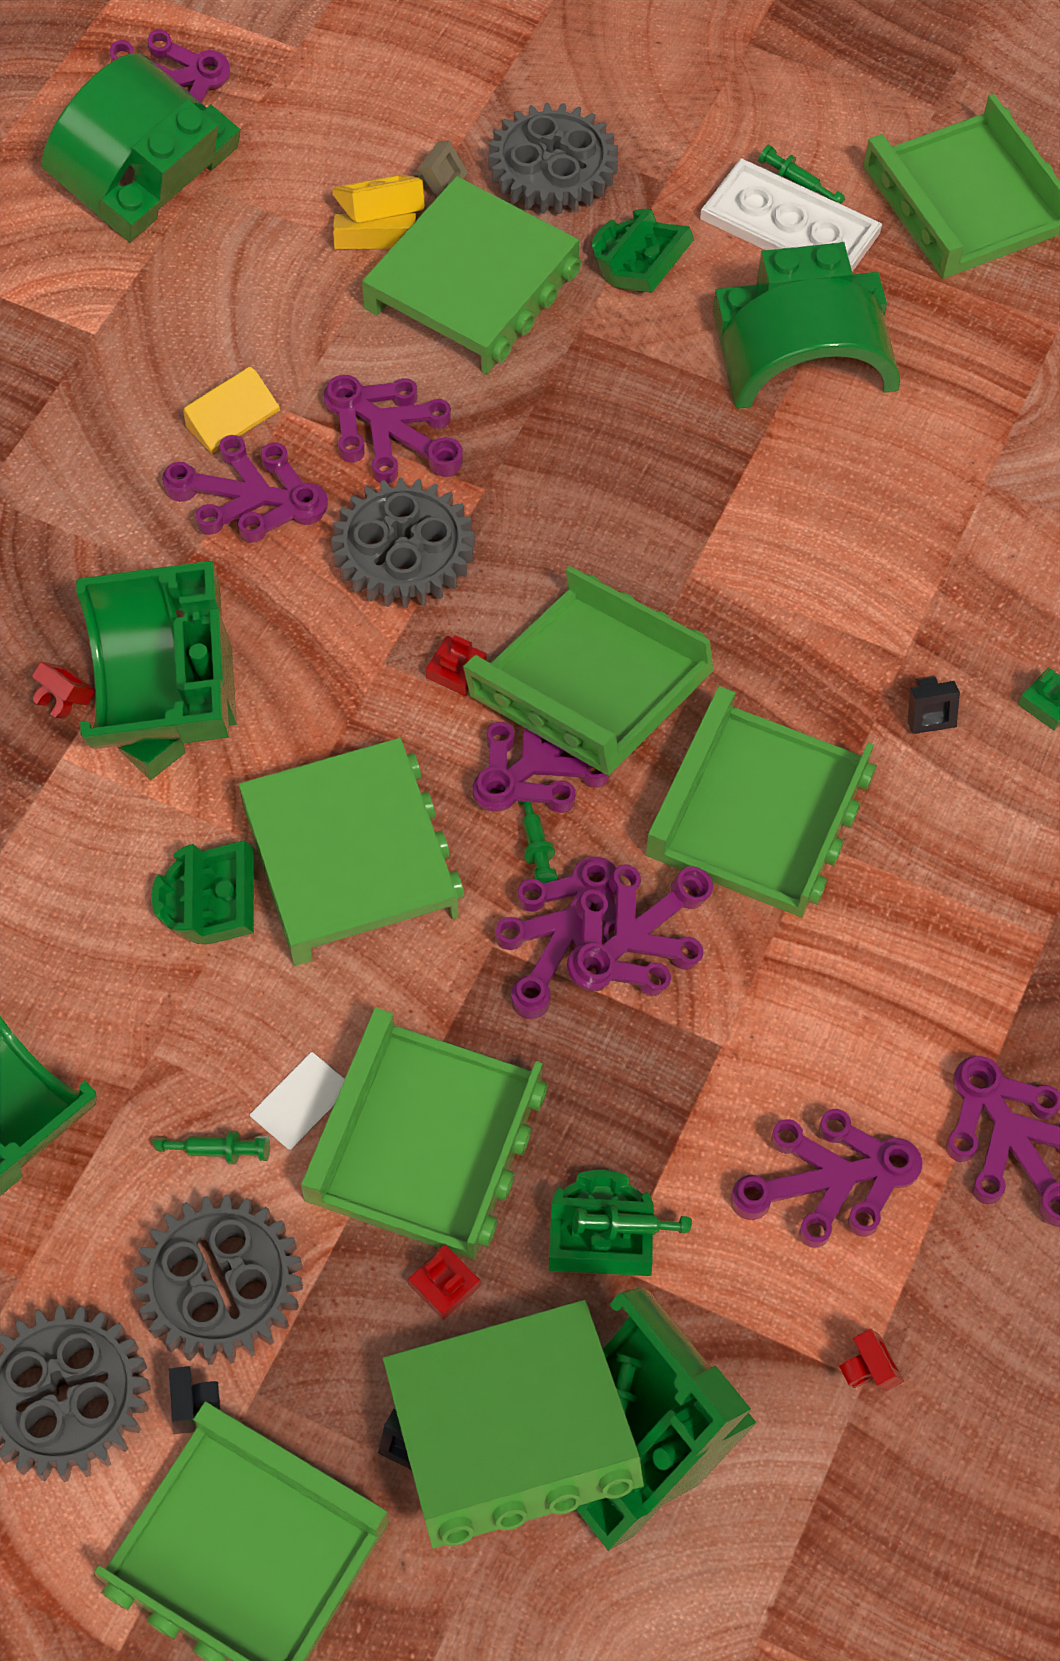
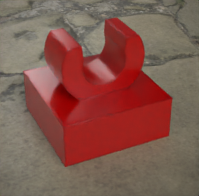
(448, 662)
(63, 685)
(444, 1282)
(873, 1363)

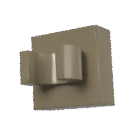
(440, 167)

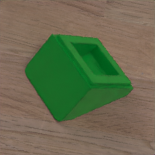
(154, 756)

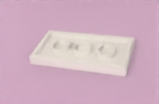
(784, 214)

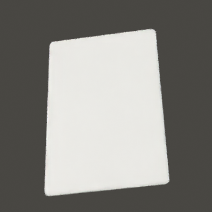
(299, 1101)

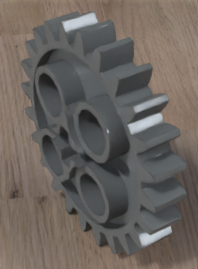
(553, 158)
(403, 542)
(175, 1298)
(75, 1437)

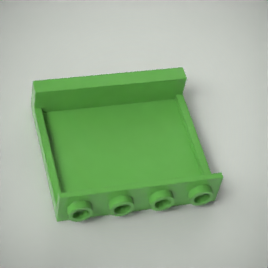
(969, 189)
(474, 271)
(594, 672)
(759, 806)
(349, 846)
(424, 1138)
(512, 1424)
(243, 1547)

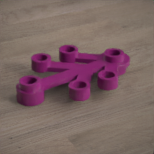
(194, 70)
(391, 422)
(248, 494)
(536, 759)
(564, 926)
(633, 934)
(1008, 1131)
(833, 1175)

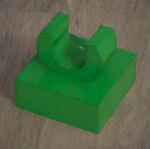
(1043, 699)

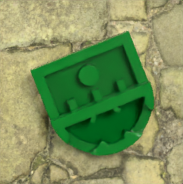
(639, 250)
(207, 893)
(590, 1250)

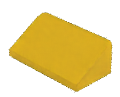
(381, 197)
(371, 234)
(230, 409)

